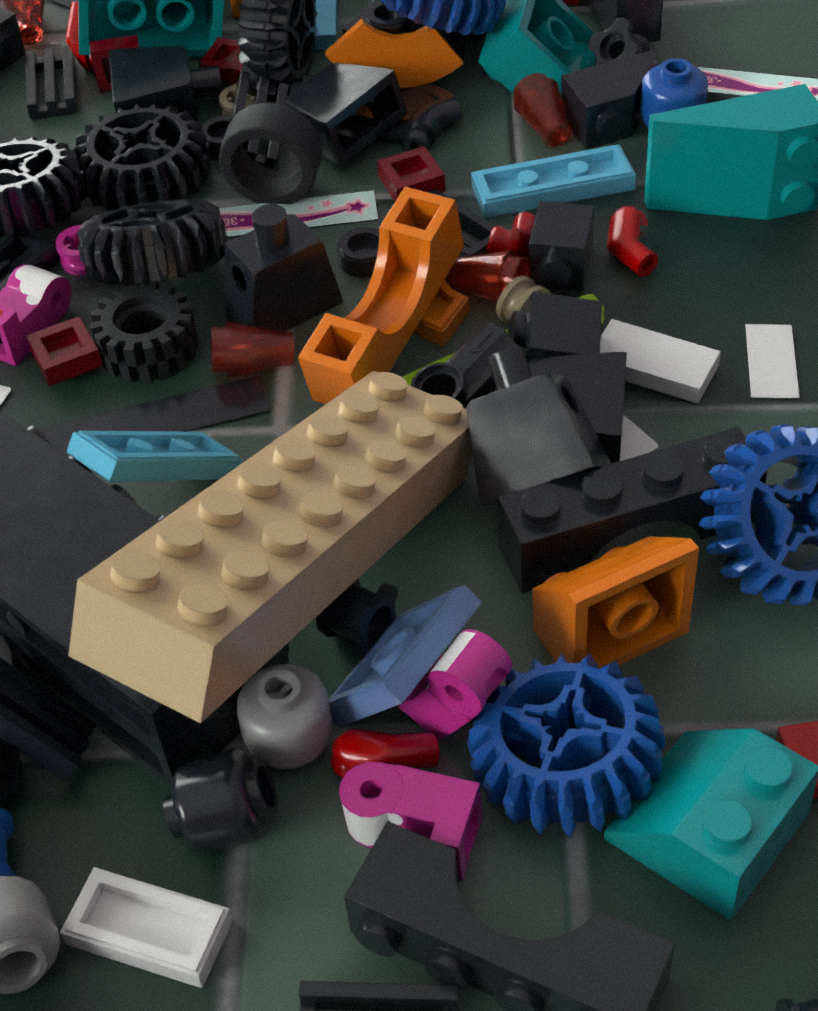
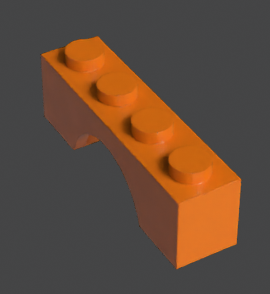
(413, 258)

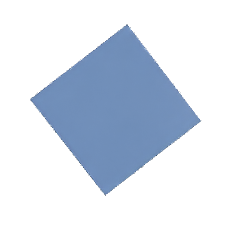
(402, 656)

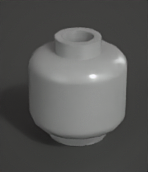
(285, 716)
(26, 934)

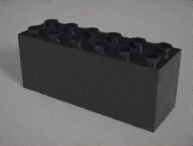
(52, 532)

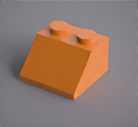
(619, 602)

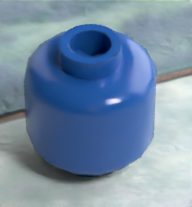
(672, 87)

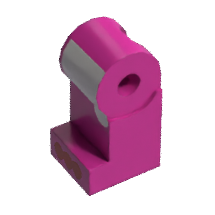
(27, 305)
(458, 684)
(414, 799)

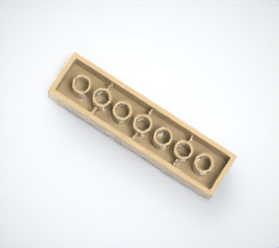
(269, 545)

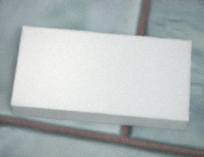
(662, 360)
(147, 927)

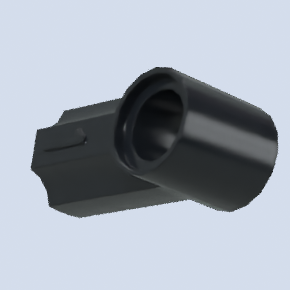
(467, 371)

